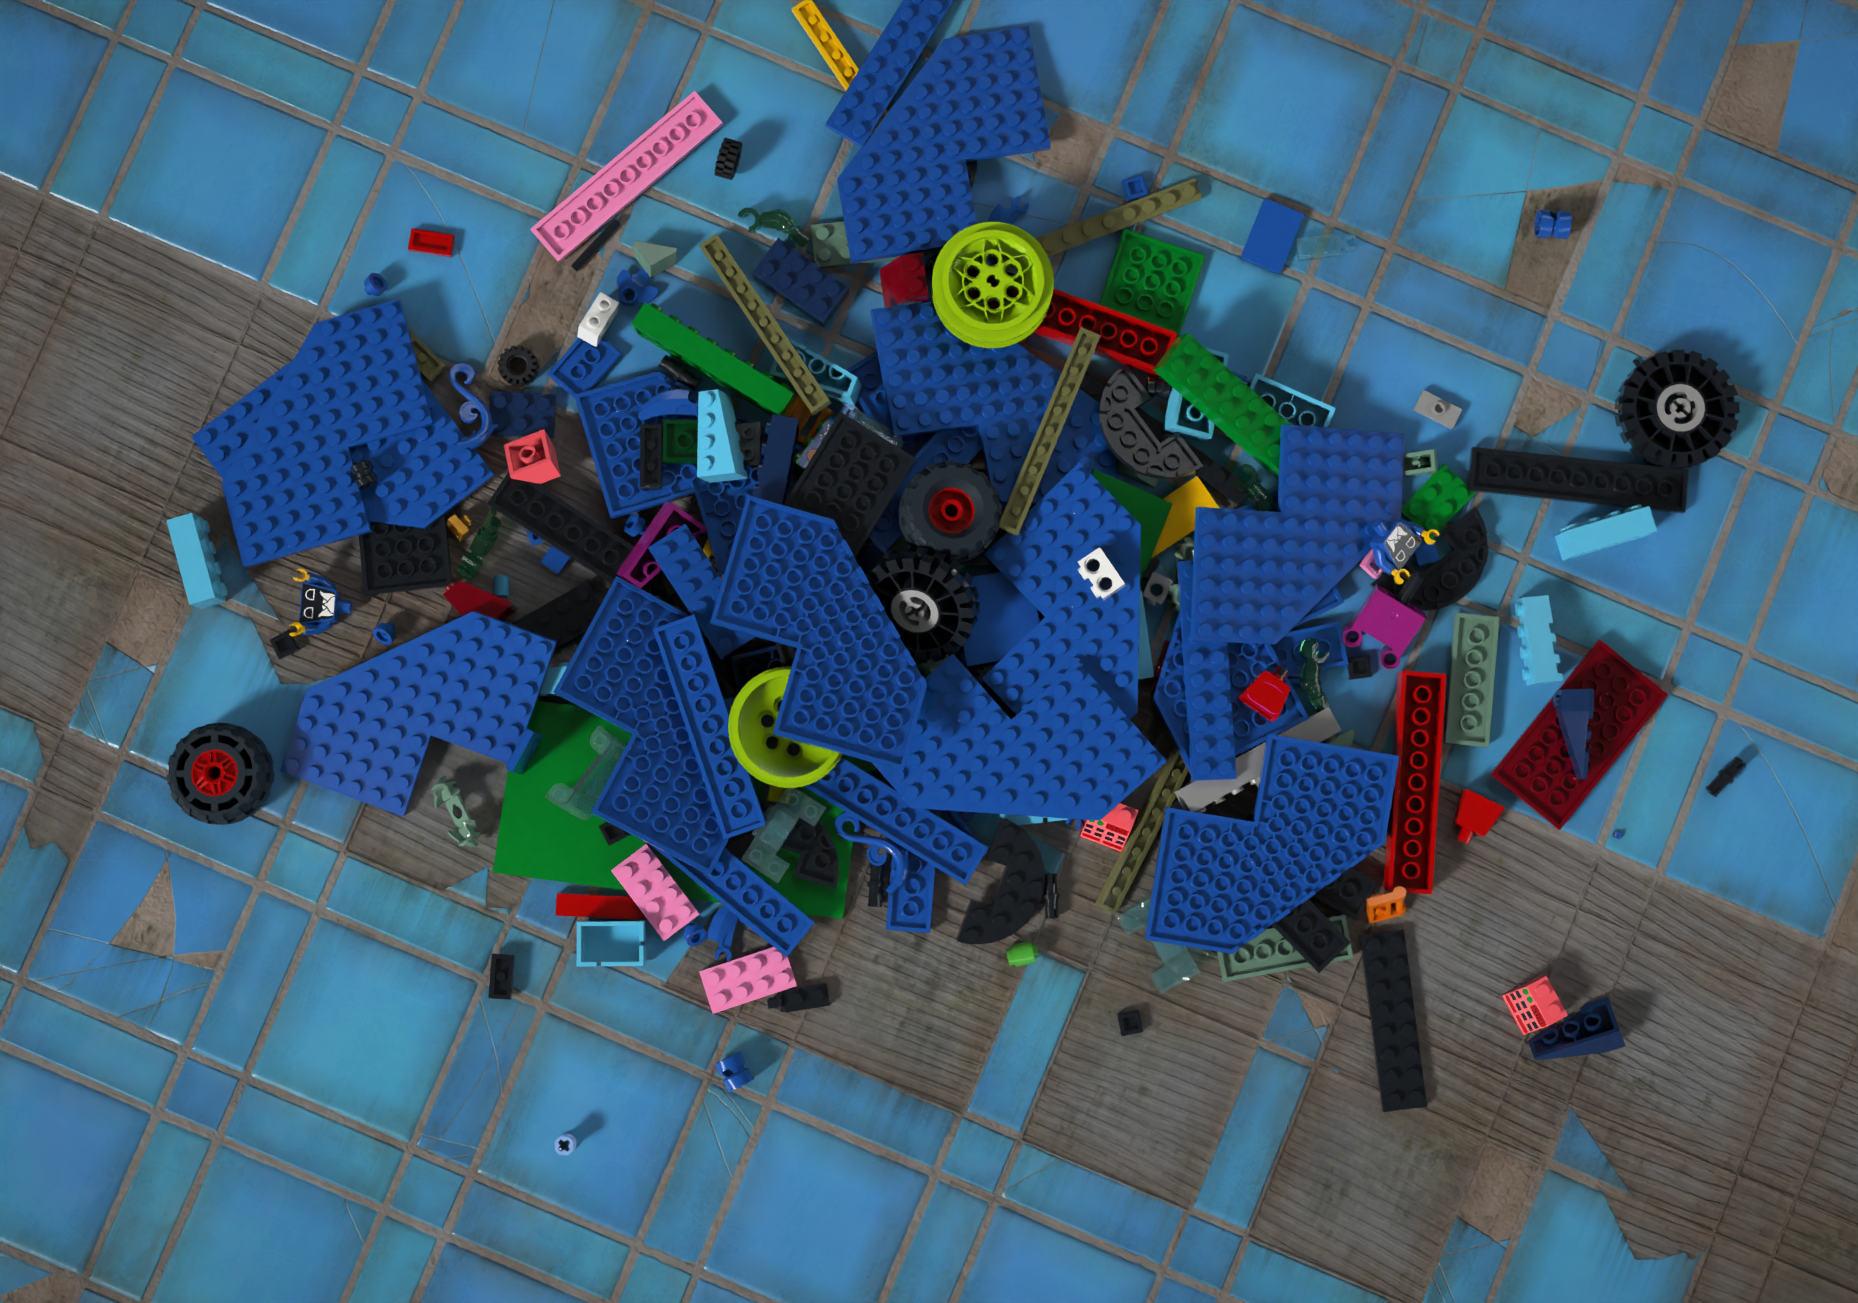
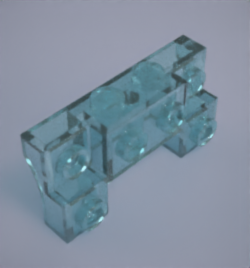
(780, 823)
(1176, 958)

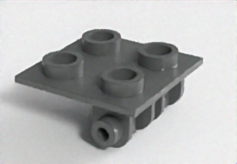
(750, 443)

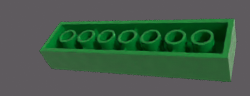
(712, 361)
(1224, 400)

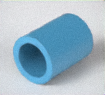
(501, 585)

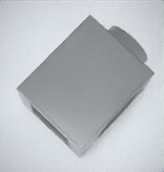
(1155, 578)

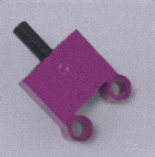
(1388, 620)

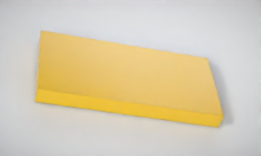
(1182, 513)

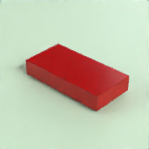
(431, 242)

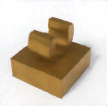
(459, 527)

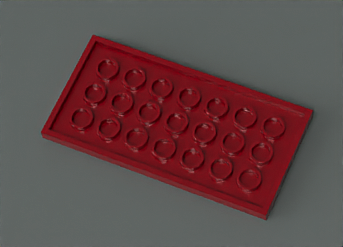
(1539, 764)

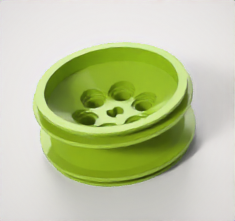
(749, 736)

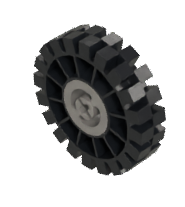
(1653, 428)
(925, 578)

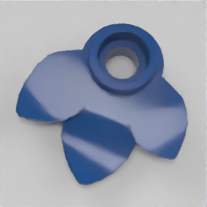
(637, 285)

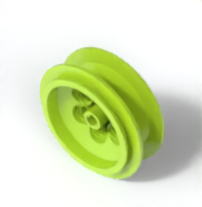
(972, 318)

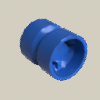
(1553, 224)
(734, 1071)

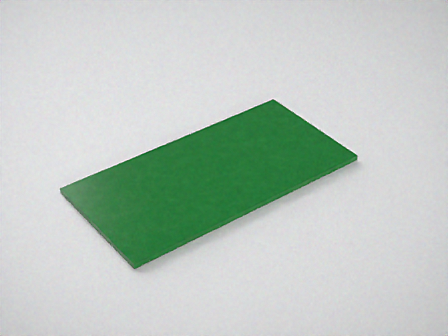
(553, 845)

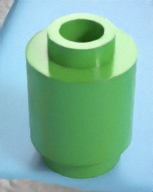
(1022, 954)

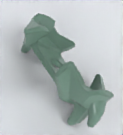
(1185, 553)
(450, 796)

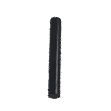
(595, 245)

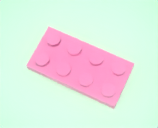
(655, 892)
(747, 979)

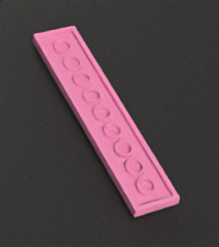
(626, 176)

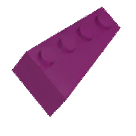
(640, 563)

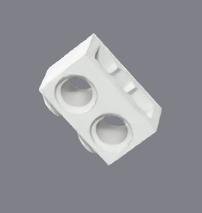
(598, 319)
(1105, 571)

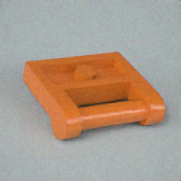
(800, 411)
(1380, 907)

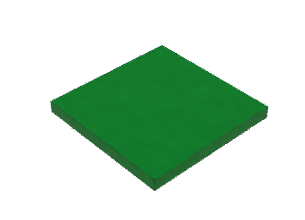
(1152, 280)
(1144, 507)

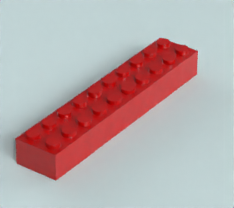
(1122, 336)
(1416, 787)

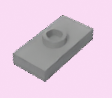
(1437, 409)

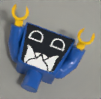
(1396, 543)
(318, 604)

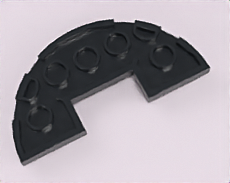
(1131, 437)
(1454, 573)
(817, 851)
(1017, 891)

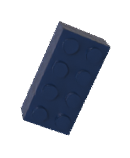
(801, 282)
(777, 459)

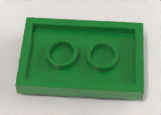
(1437, 500)

